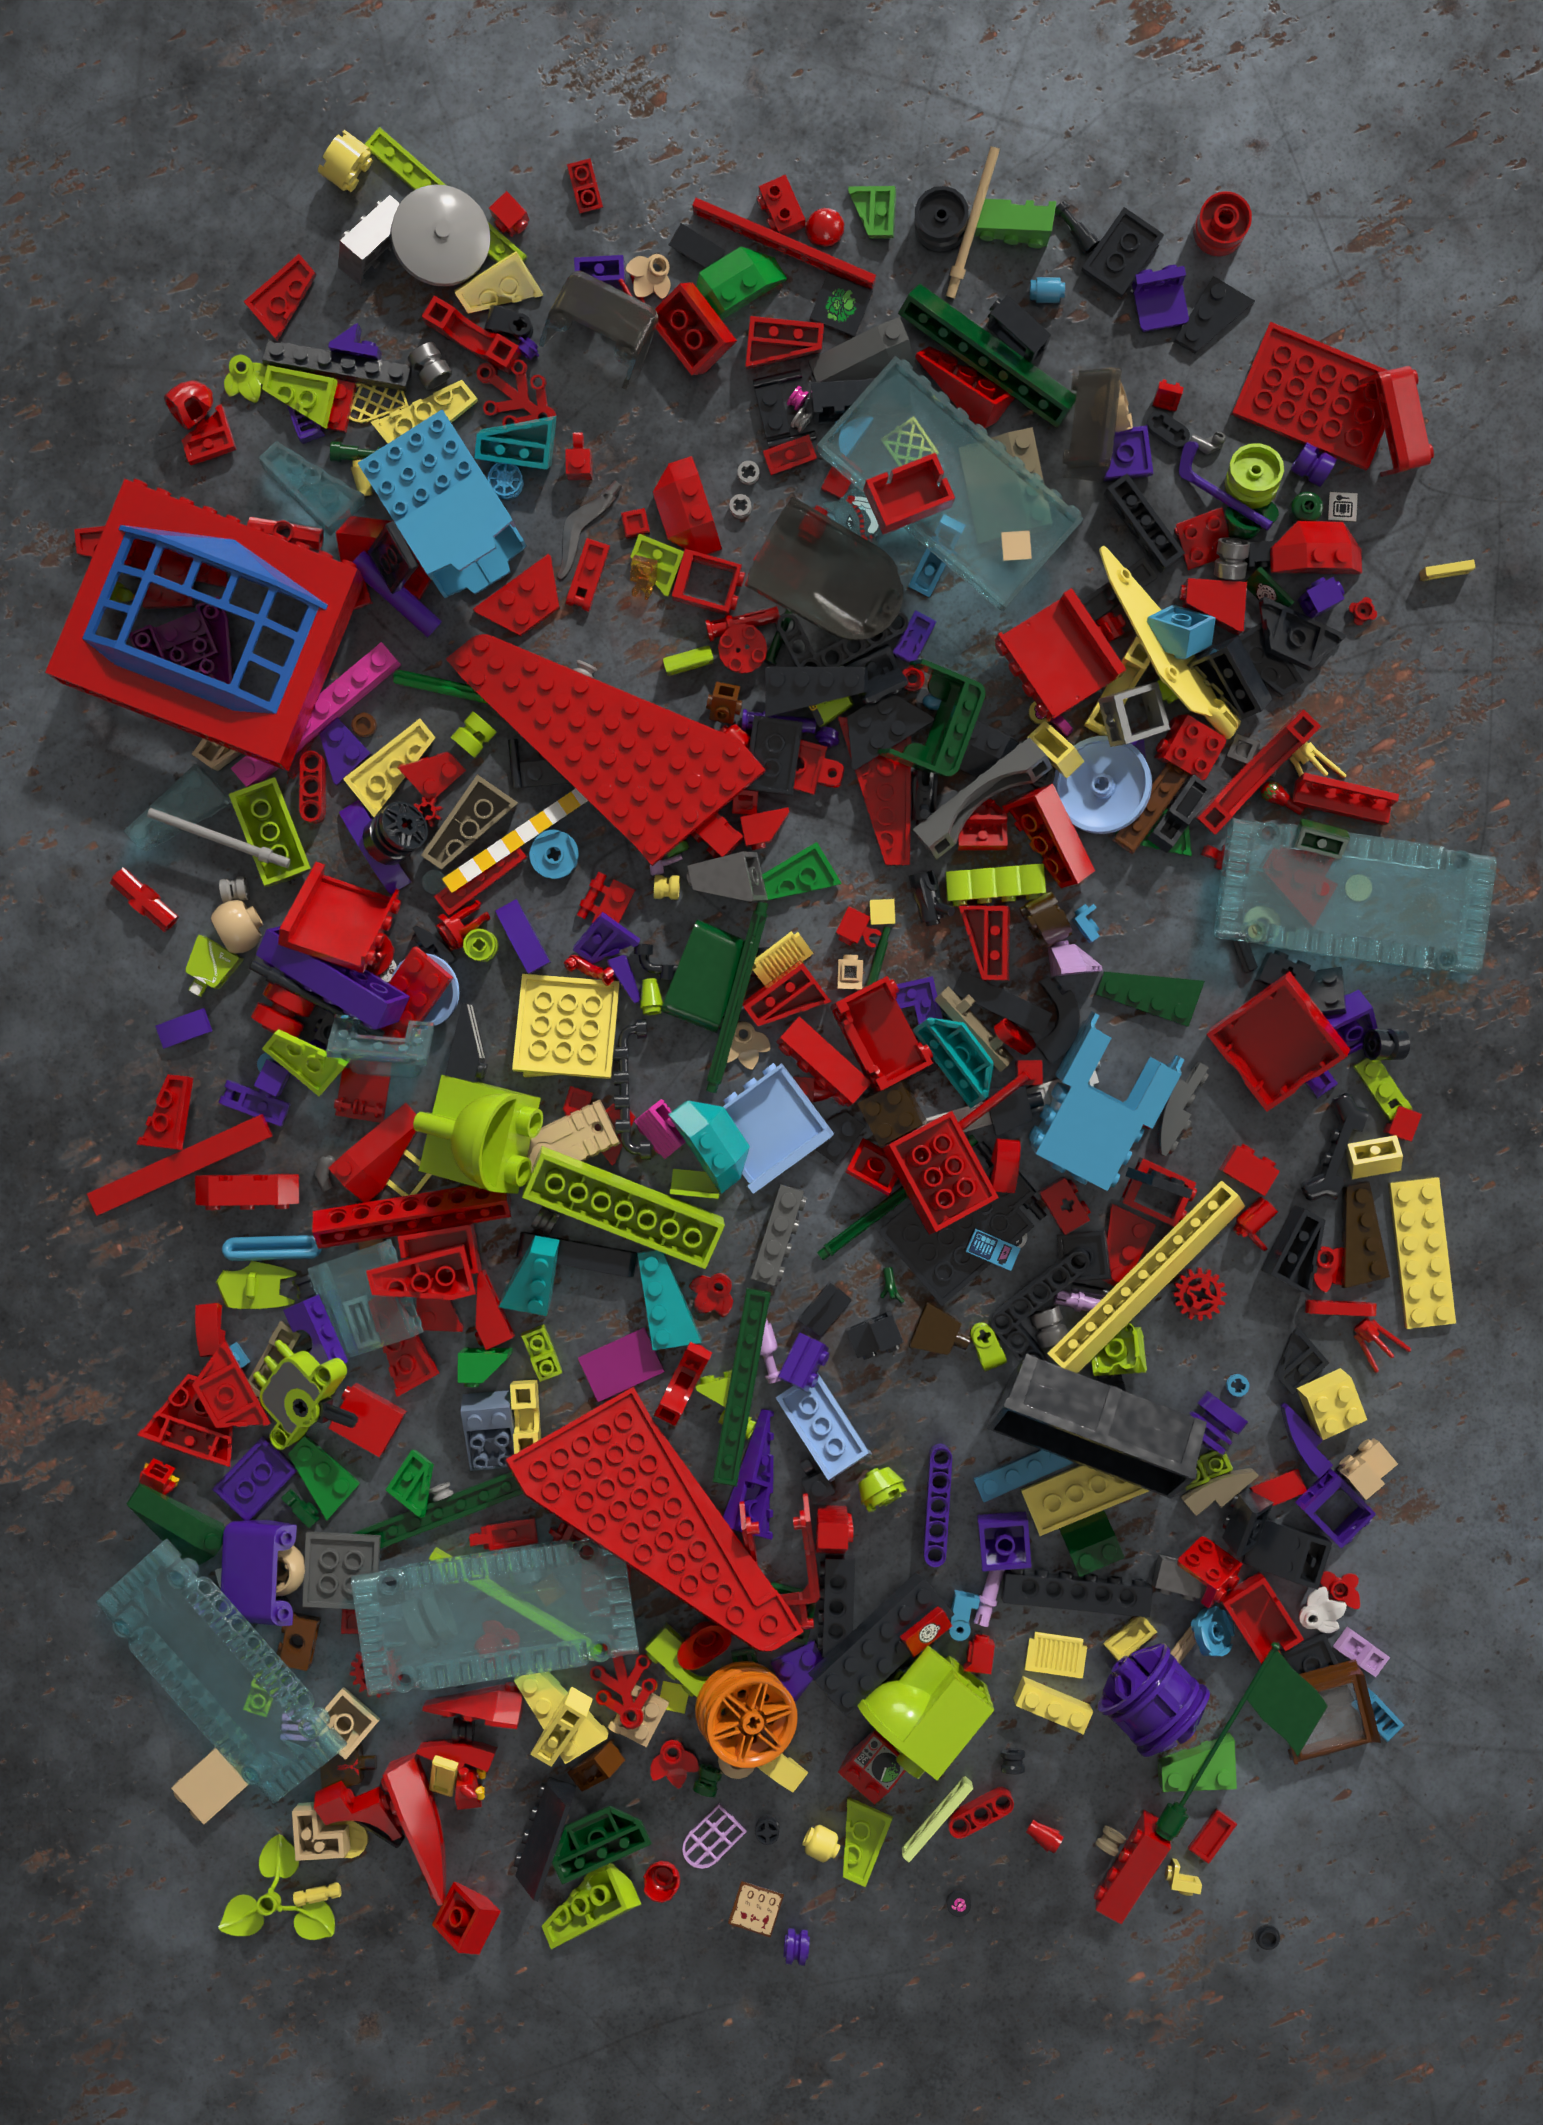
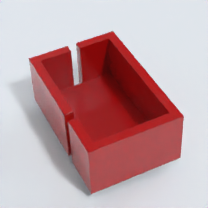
(909, 494)
(434, 1240)
(1260, 1616)

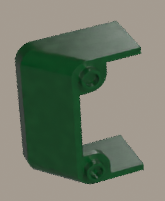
(952, 726)

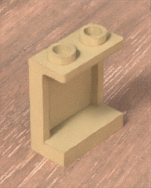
(209, 1786)

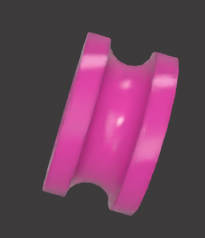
(797, 398)

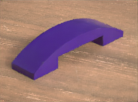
(355, 819)

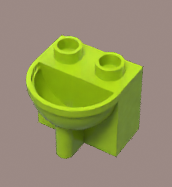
(479, 1135)
(929, 1712)

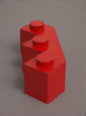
(247, 1190)

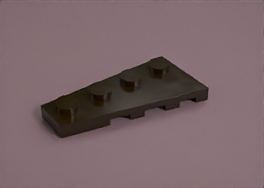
(1363, 1245)

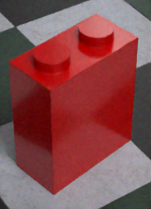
(376, 1419)

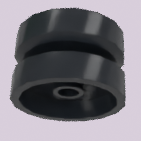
(941, 218)

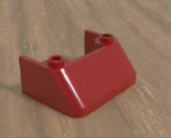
(1402, 419)

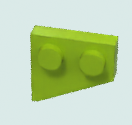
(668, 560)

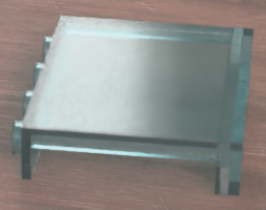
(358, 1317)

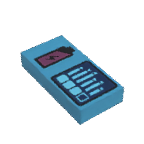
(992, 1249)

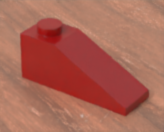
(491, 1320)

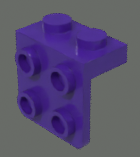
(1160, 298)

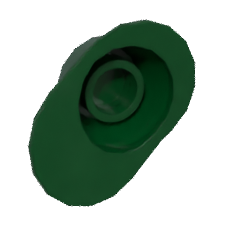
(1244, 528)

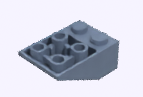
(488, 1429)

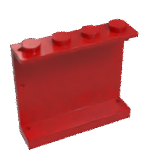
(1060, 656)

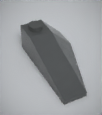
(864, 355)

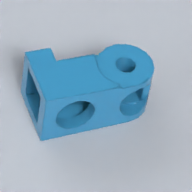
(961, 1607)

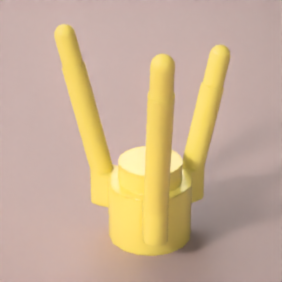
(1306, 753)

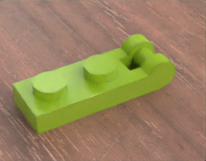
(1381, 1086)

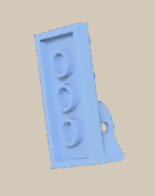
(823, 1428)

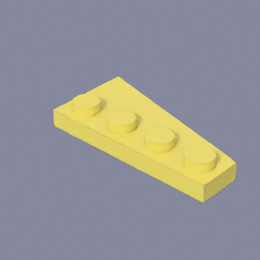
(379, 776)

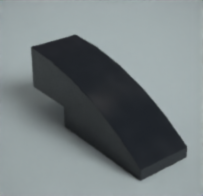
(1180, 813)

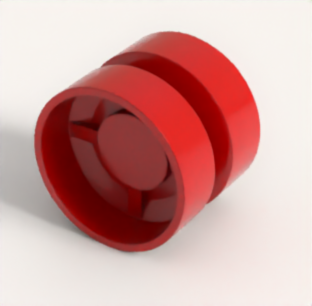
(1222, 223)
(282, 1011)

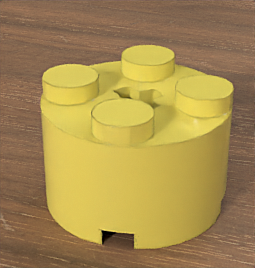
(345, 161)

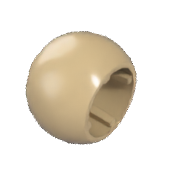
(237, 926)
(295, 1571)

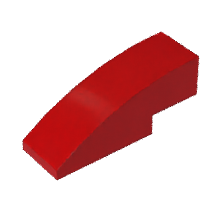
(475, 1754)

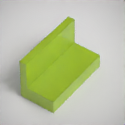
(693, 1184)

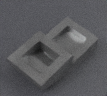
(1244, 749)

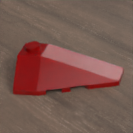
(372, 1159)
(434, 1275)

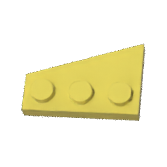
(499, 285)

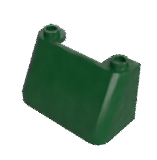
(704, 977)

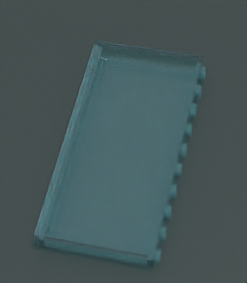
(994, 493)

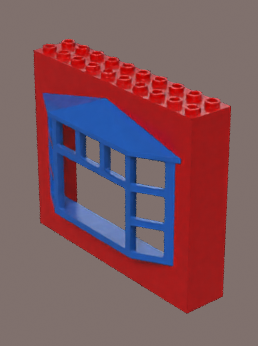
(180, 695)

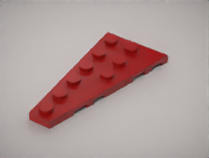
(888, 801)

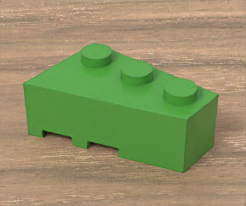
(1016, 222)
(1181, 1767)

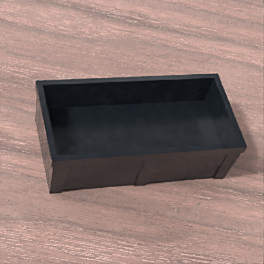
(1099, 1427)

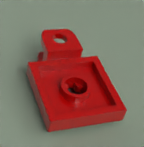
(816, 769)

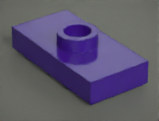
(914, 637)

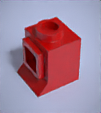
(980, 1654)

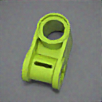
(988, 1350)

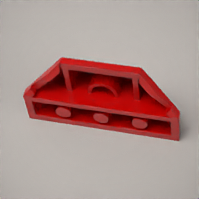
(686, 508)
(1317, 549)

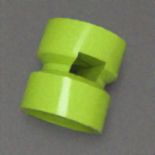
(465, 737)
(481, 945)

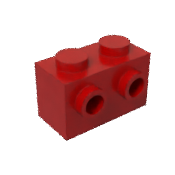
(781, 206)

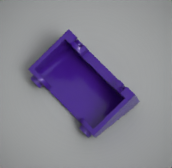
(251, 1569)

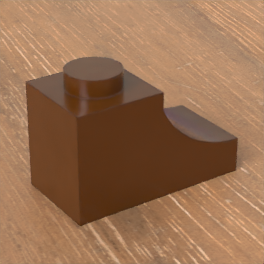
(596, 1766)

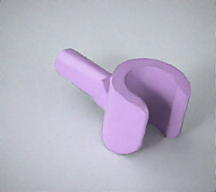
(658, 869)

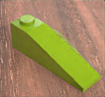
(595, 1901)

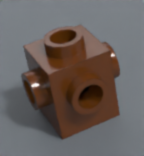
(724, 703)

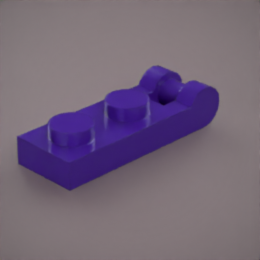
(254, 1103)

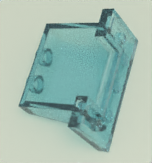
(381, 1054)

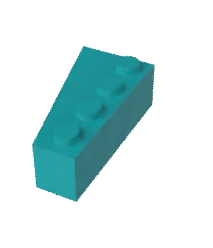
(666, 1307)

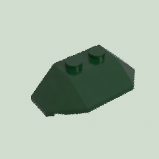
(597, 1842)

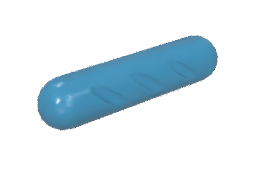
(270, 1248)

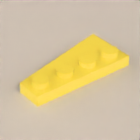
(452, 399)

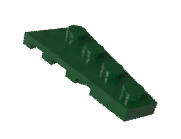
(1160, 996)

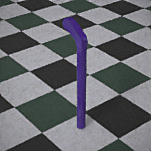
(1186, 472)

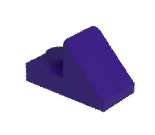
(349, 343)

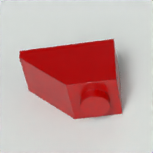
(762, 827)

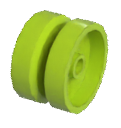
(1254, 475)

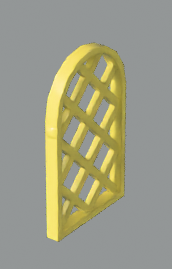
(378, 405)

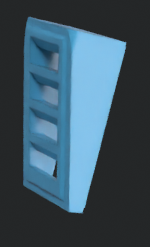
(1394, 1727)

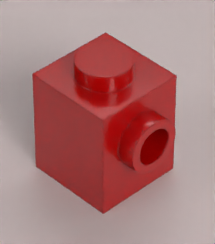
(509, 215)

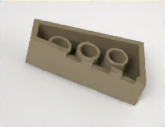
(470, 818)

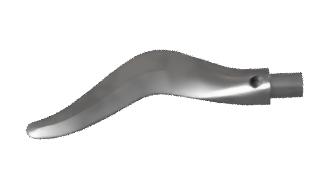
(578, 520)

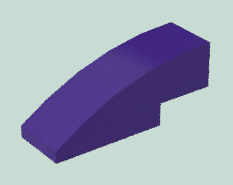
(523, 936)
(1305, 1442)

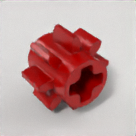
(1111, 626)
(430, 819)

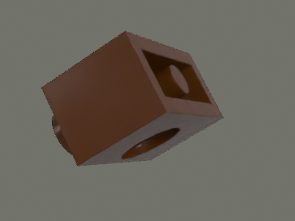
(307, 1629)

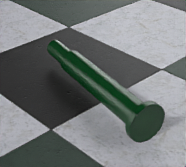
(776, 643)
(879, 957)

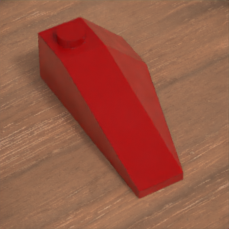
(966, 387)
(497, 1705)

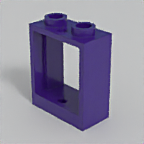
(1320, 1493)

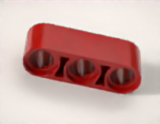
(319, 797)
(986, 1801)

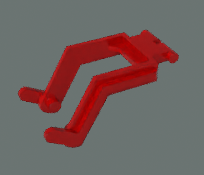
(811, 1594)

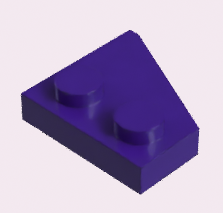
(342, 750)

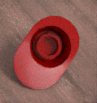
(704, 1644)

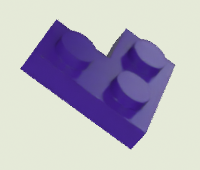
(922, 996)

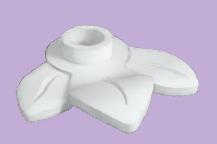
(1325, 1610)

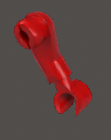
(575, 961)

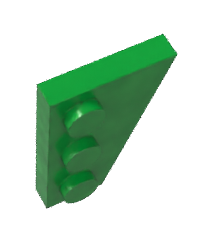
(323, 1476)

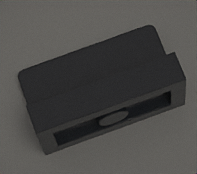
(825, 1308)

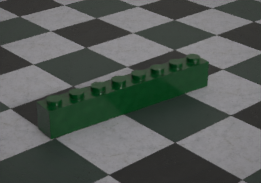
(987, 355)

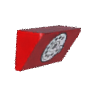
(926, 1631)

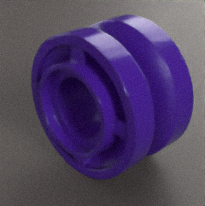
(796, 1947)

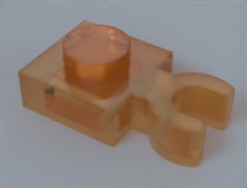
(644, 573)

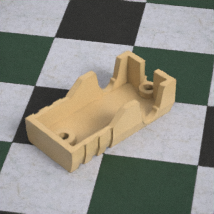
(576, 1134)

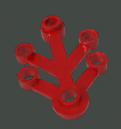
(519, 398)
(624, 1687)

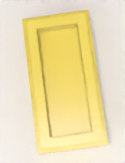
(1447, 570)
(1130, 1637)
(443, 1776)

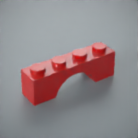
(459, 329)

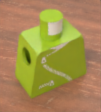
(210, 965)

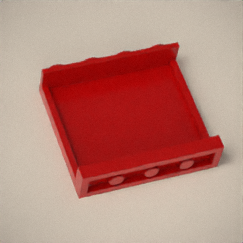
(338, 921)

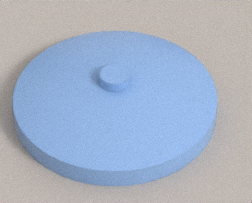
(1107, 788)

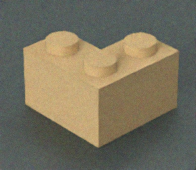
(1367, 1467)
(316, 1840)

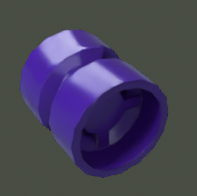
(1313, 464)

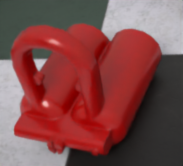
(1254, 1219)

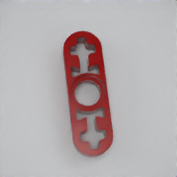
(1340, 1307)

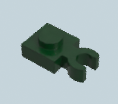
(304, 1511)

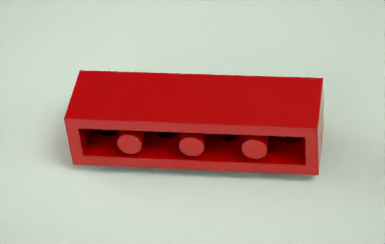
(823, 1062)

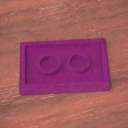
(621, 1364)

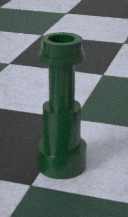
(347, 452)

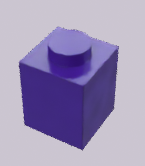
(272, 1079)

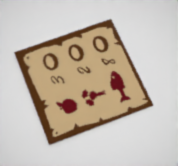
(756, 1909)

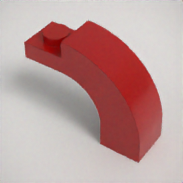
(682, 1383)

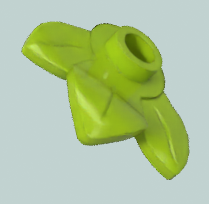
(245, 382)

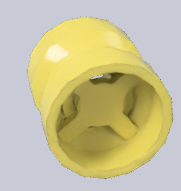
(666, 887)

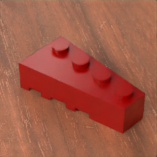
(1132, 1869)

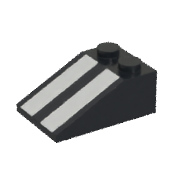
(467, 1052)

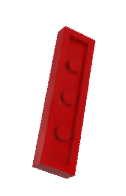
(454, 901)

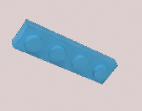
(1018, 1473)

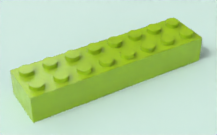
(623, 1207)

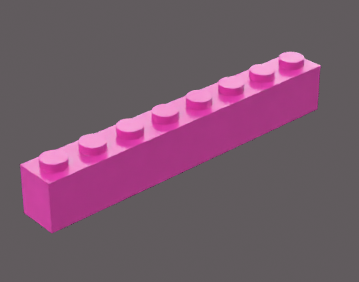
(330, 705)

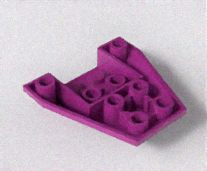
(192, 641)

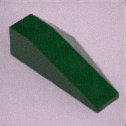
(187, 1529)

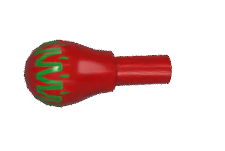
(1275, 793)

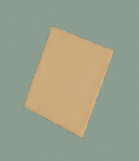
(1016, 545)

